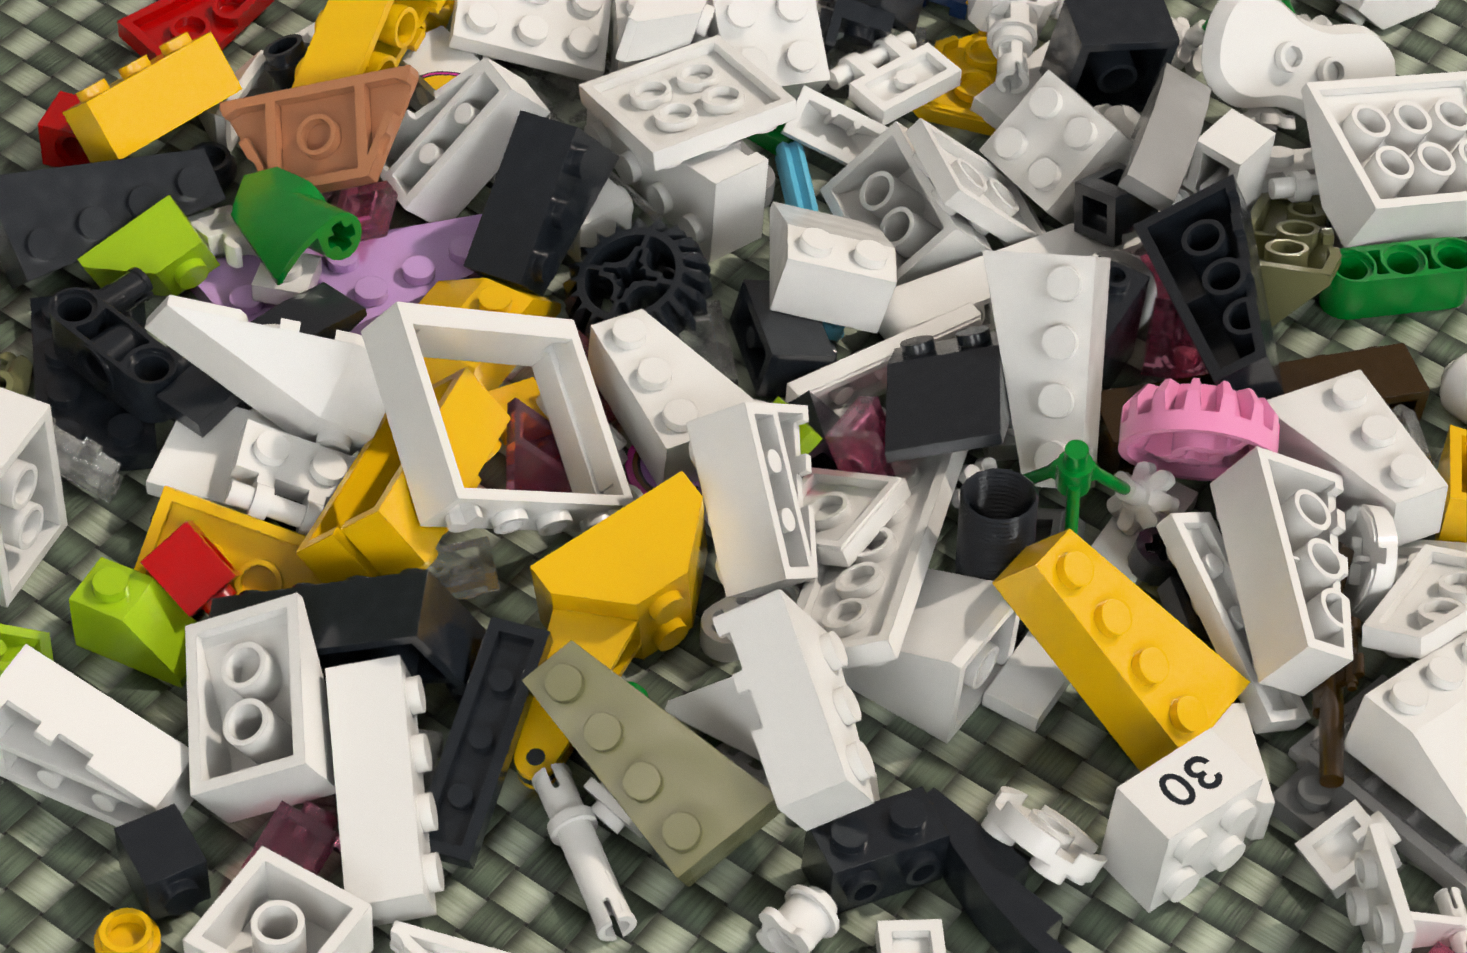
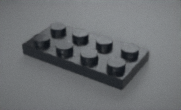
(83, 409)

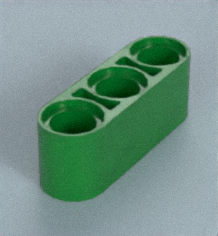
(1398, 279)

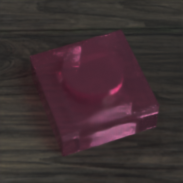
(372, 206)

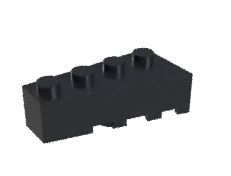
(68, 210)

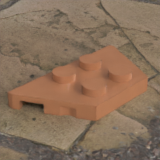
(326, 130)

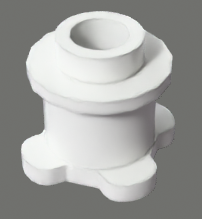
(800, 922)

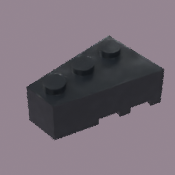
(538, 202)

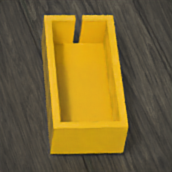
(371, 515)

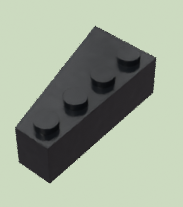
(1215, 282)
(384, 618)

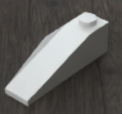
(292, 378)

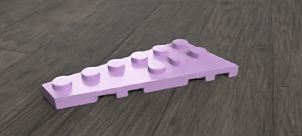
(375, 275)

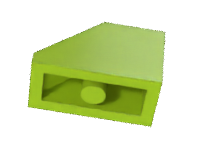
(160, 245)
(130, 621)

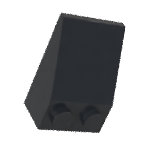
(945, 395)

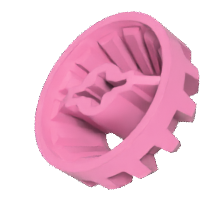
(1195, 427)

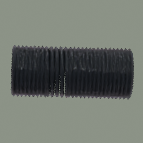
(995, 523)

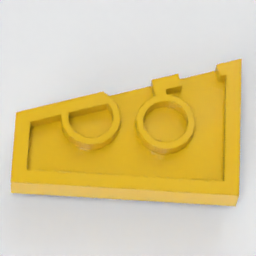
(255, 547)

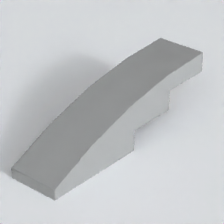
(1165, 138)

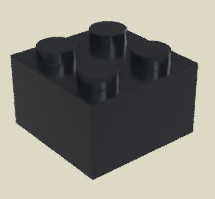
(1111, 49)

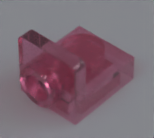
(859, 438)
(300, 836)

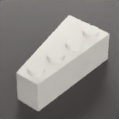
(709, 196)
(1051, 348)
(1287, 566)

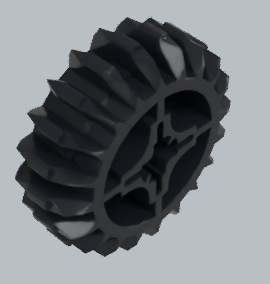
(630, 274)

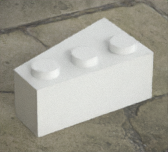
(457, 140)
(656, 388)
(1355, 434)
(754, 495)
(803, 709)
(84, 745)

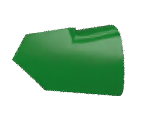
(286, 216)

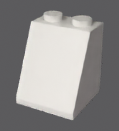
(948, 656)

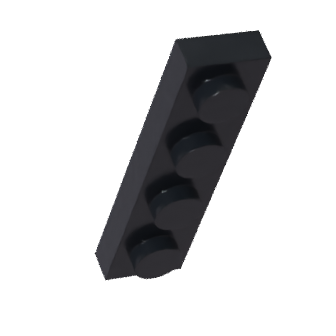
(484, 738)

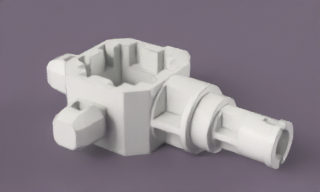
(1012, 34)

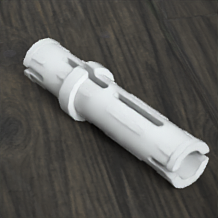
(573, 828)

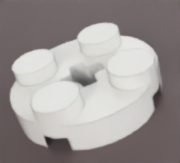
(1057, 844)

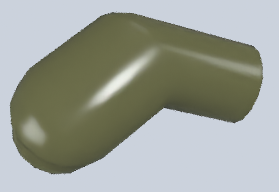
(15, 373)

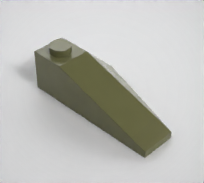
(1293, 252)

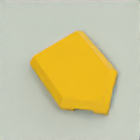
(978, 73)

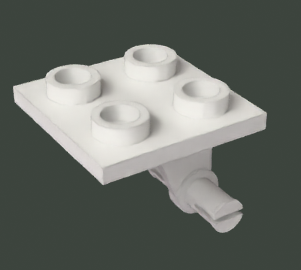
(1383, 912)

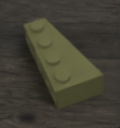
(663, 775)

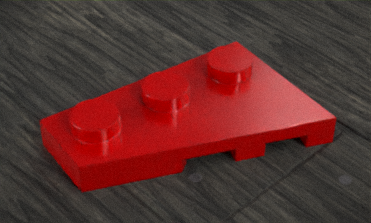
(169, 18)

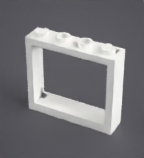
(571, 400)

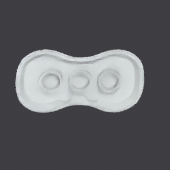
(1266, 53)

